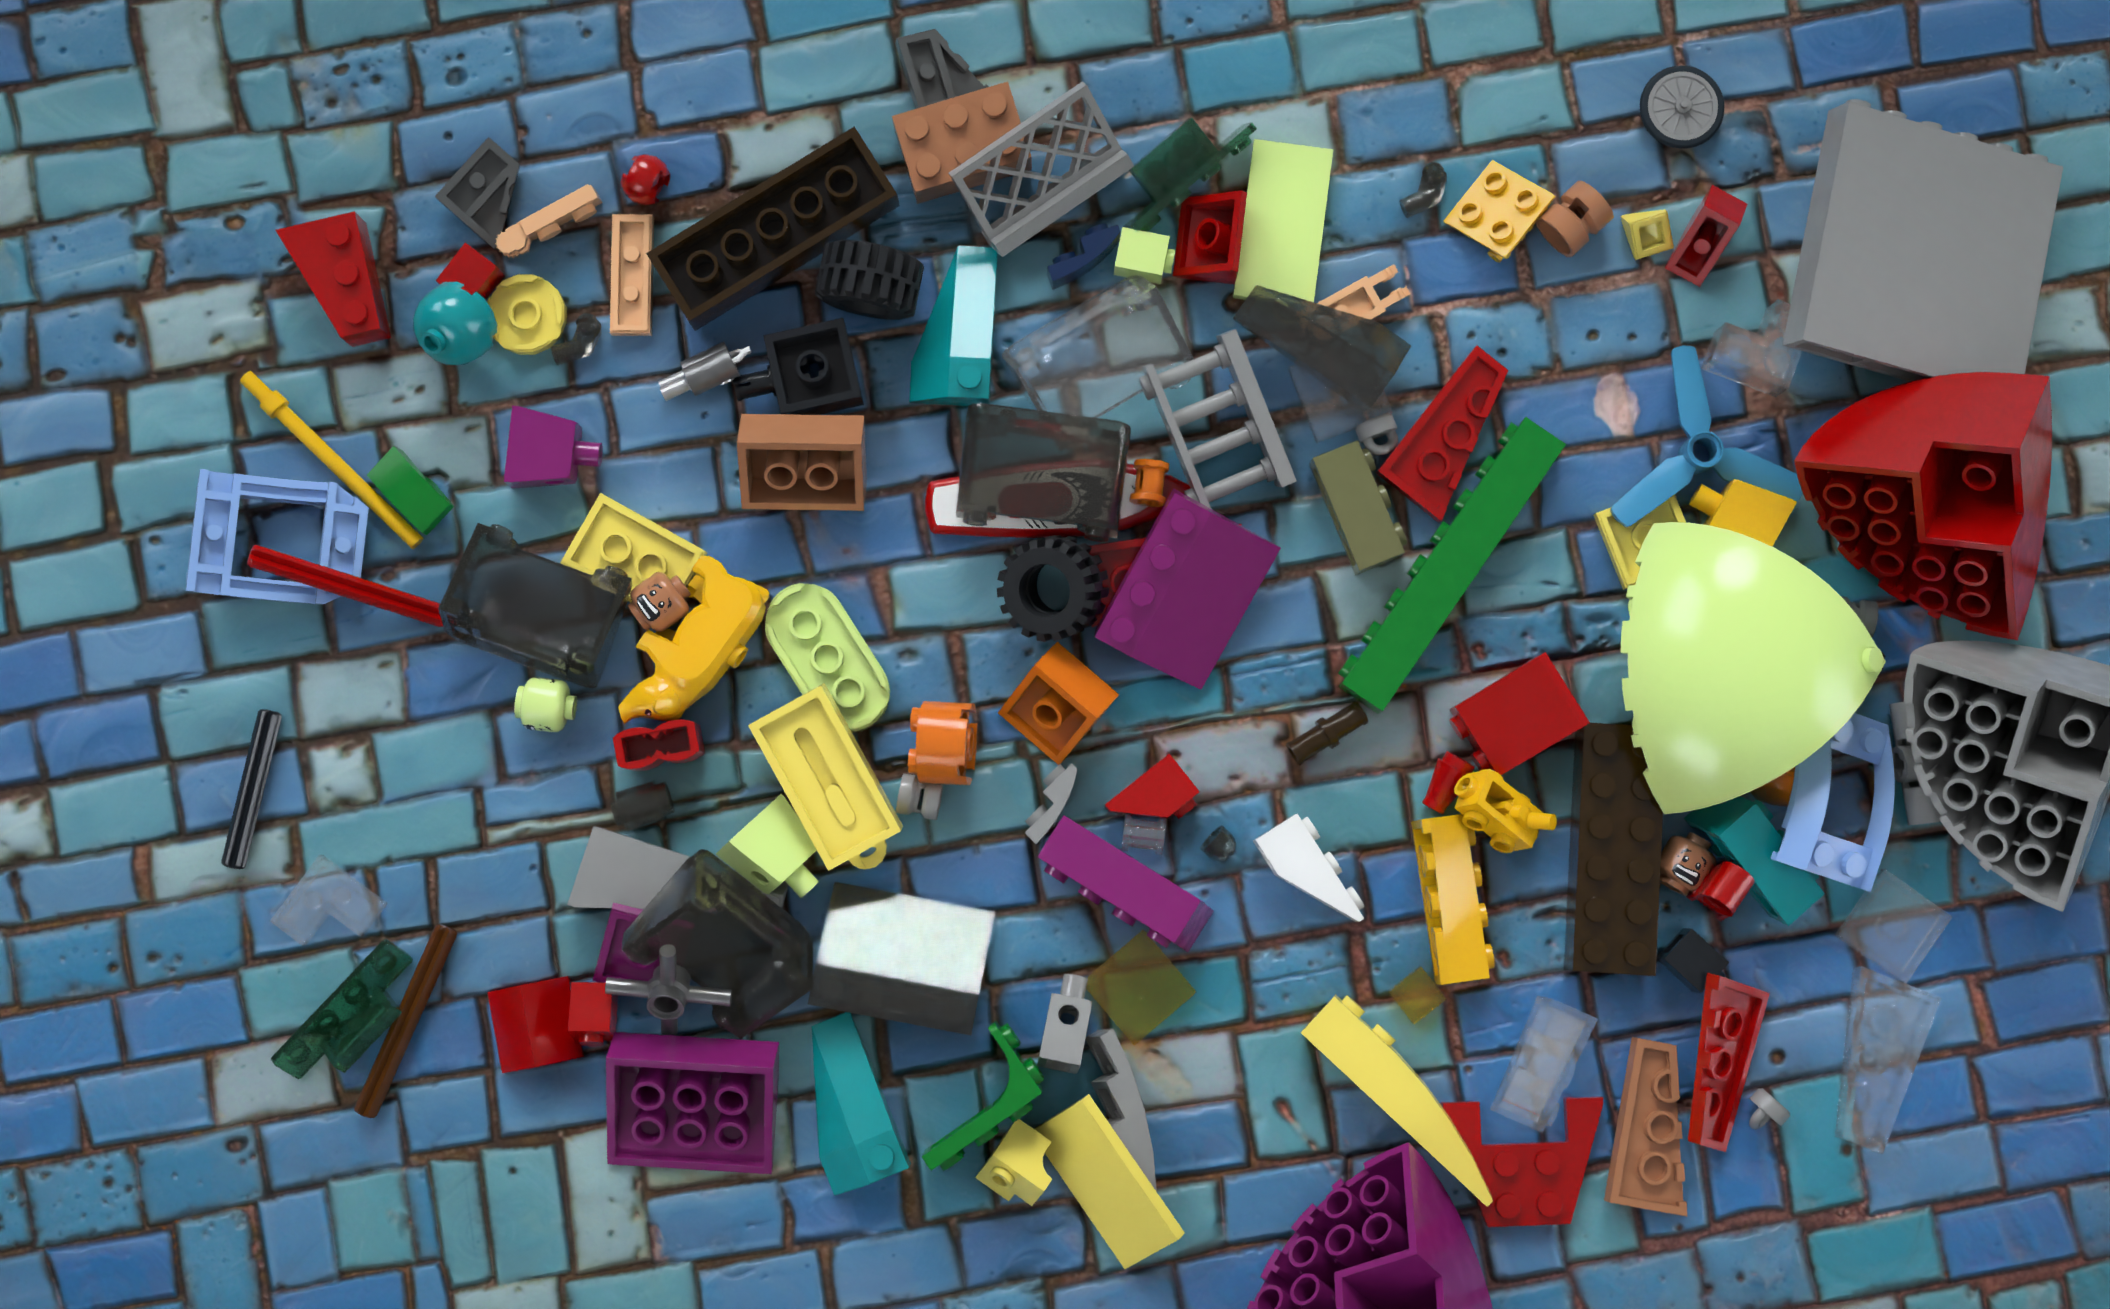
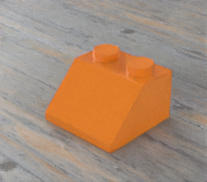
(1058, 703)

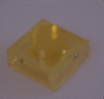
(1416, 995)

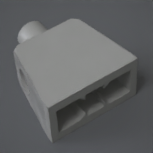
(1064, 1043)

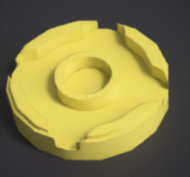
(528, 314)

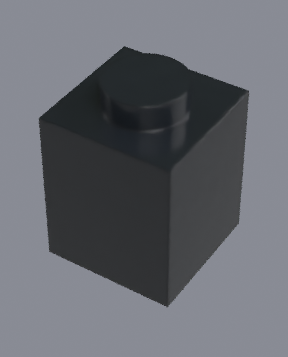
(1691, 959)

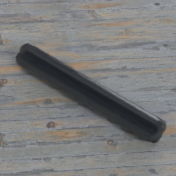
(251, 789)

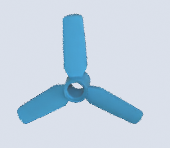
(1678, 471)

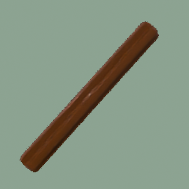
(405, 1025)

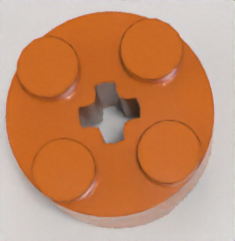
(943, 742)

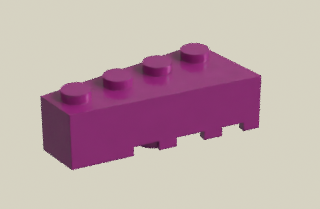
(1124, 883)

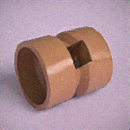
(1580, 213)

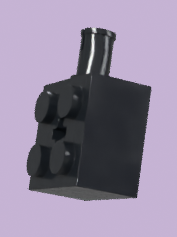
(790, 361)

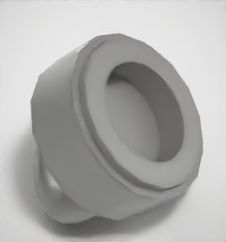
(1375, 429)
(1768, 1109)

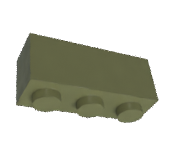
(1358, 506)

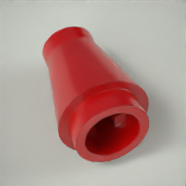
(1443, 781)

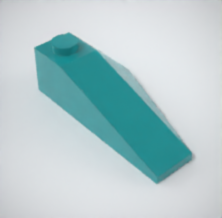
(957, 343)
(853, 1118)

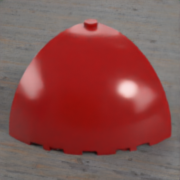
(1941, 492)

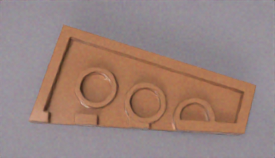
(1646, 1145)

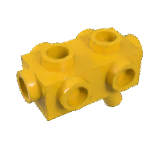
(1500, 811)

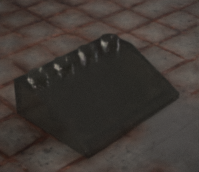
(902, 958)

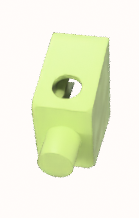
(772, 850)

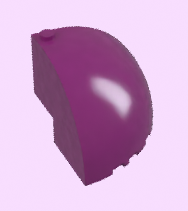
(1378, 1245)

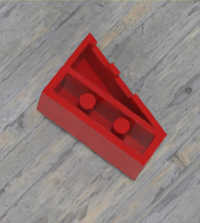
(342, 274)

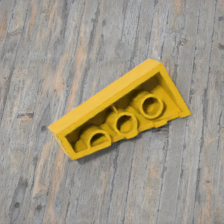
(1451, 899)

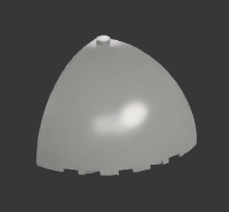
(2013, 756)

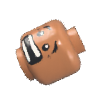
(659, 602)
(1685, 863)

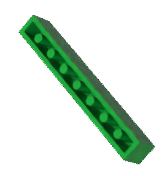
(1451, 565)

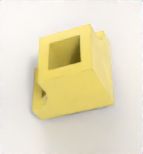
(1017, 1164)

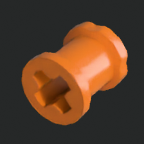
(1149, 482)

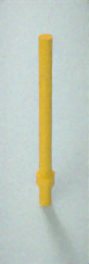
(276, 406)

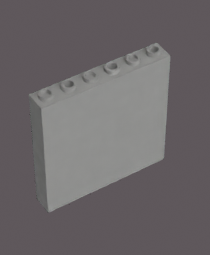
(1921, 248)

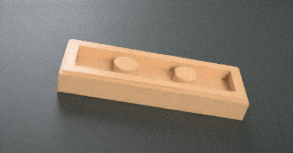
(631, 275)

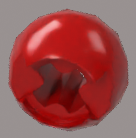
(645, 179)

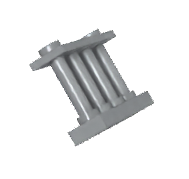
(1243, 392)

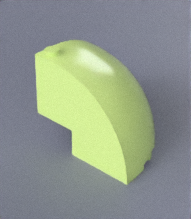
(1734, 663)

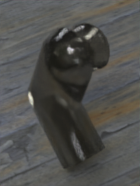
(1429, 192)
(583, 342)

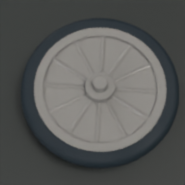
(1681, 107)

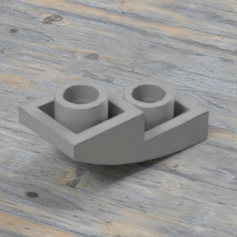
(1059, 788)

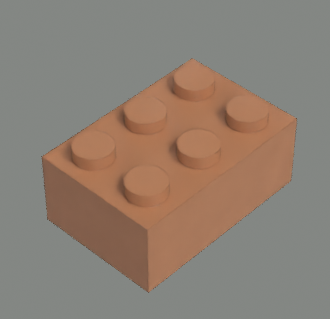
(951, 132)
(802, 462)

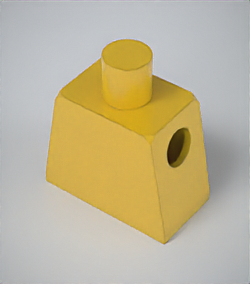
(1744, 509)

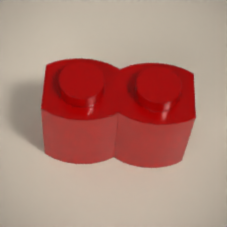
(647, 748)

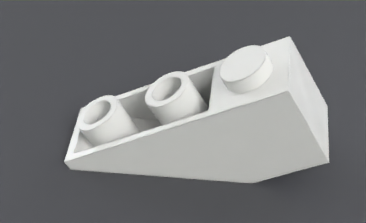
(1299, 861)

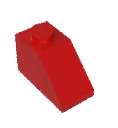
(1706, 235)
(1157, 793)

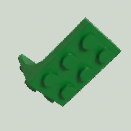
(1012, 1103)

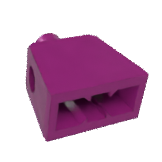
(546, 450)

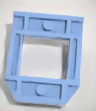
(216, 531)
(1825, 854)

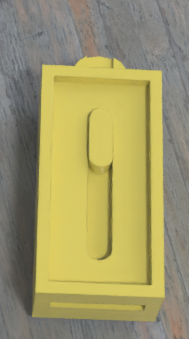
(827, 779)

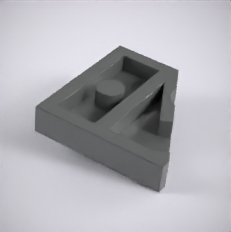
(933, 69)
(482, 191)

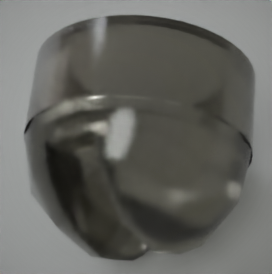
(1219, 844)

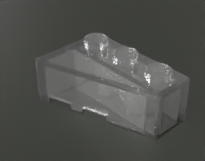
(1543, 1063)

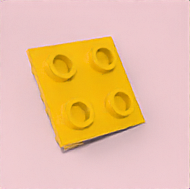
(1499, 210)

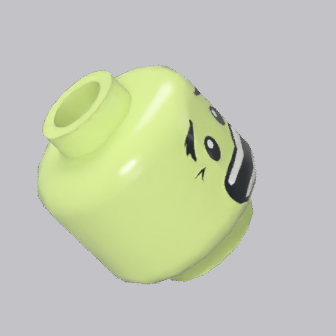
(545, 704)

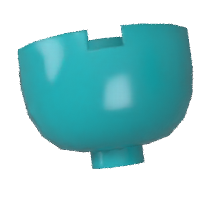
(454, 324)

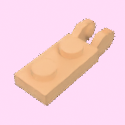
(547, 221)
(1361, 297)

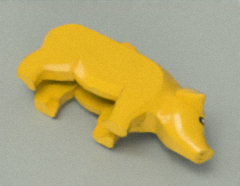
(701, 648)

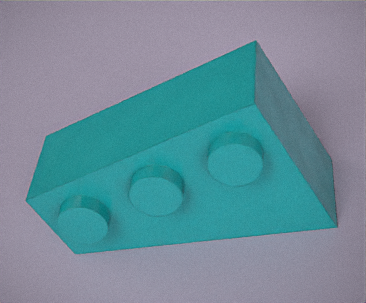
(1748, 838)

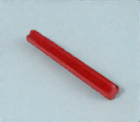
(344, 585)

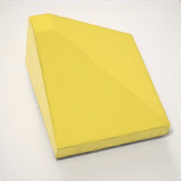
(1647, 232)

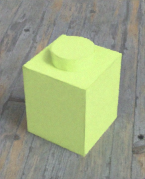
(1143, 255)

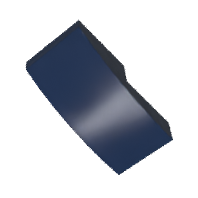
(1094, 249)

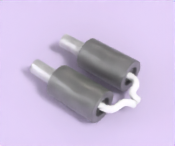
(704, 371)

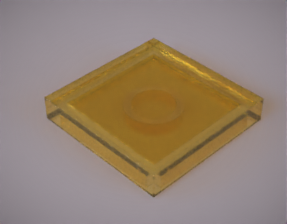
(1139, 987)

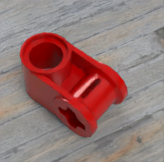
(1723, 889)

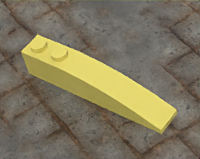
(1393, 1085)

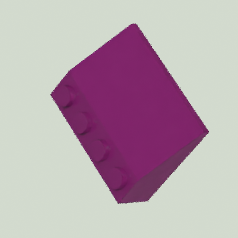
(1186, 590)
(691, 1102)

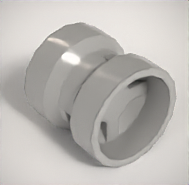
(910, 796)

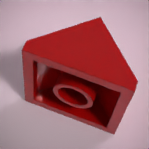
(1210, 237)
(533, 1024)

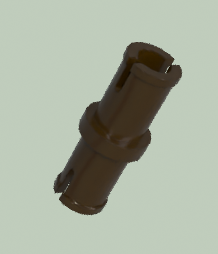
(1327, 733)

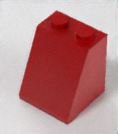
(1518, 716)

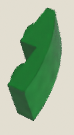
(410, 490)

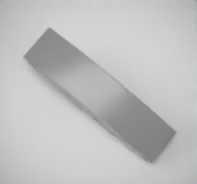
(1122, 1099)

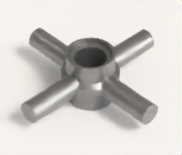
(668, 991)

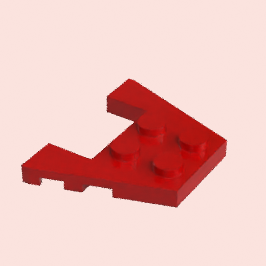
(1531, 1179)

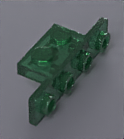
(1177, 164)
(349, 1017)

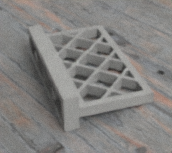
(1050, 200)

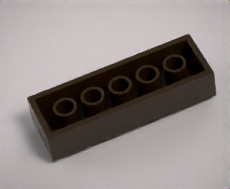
(774, 228)
(1612, 856)

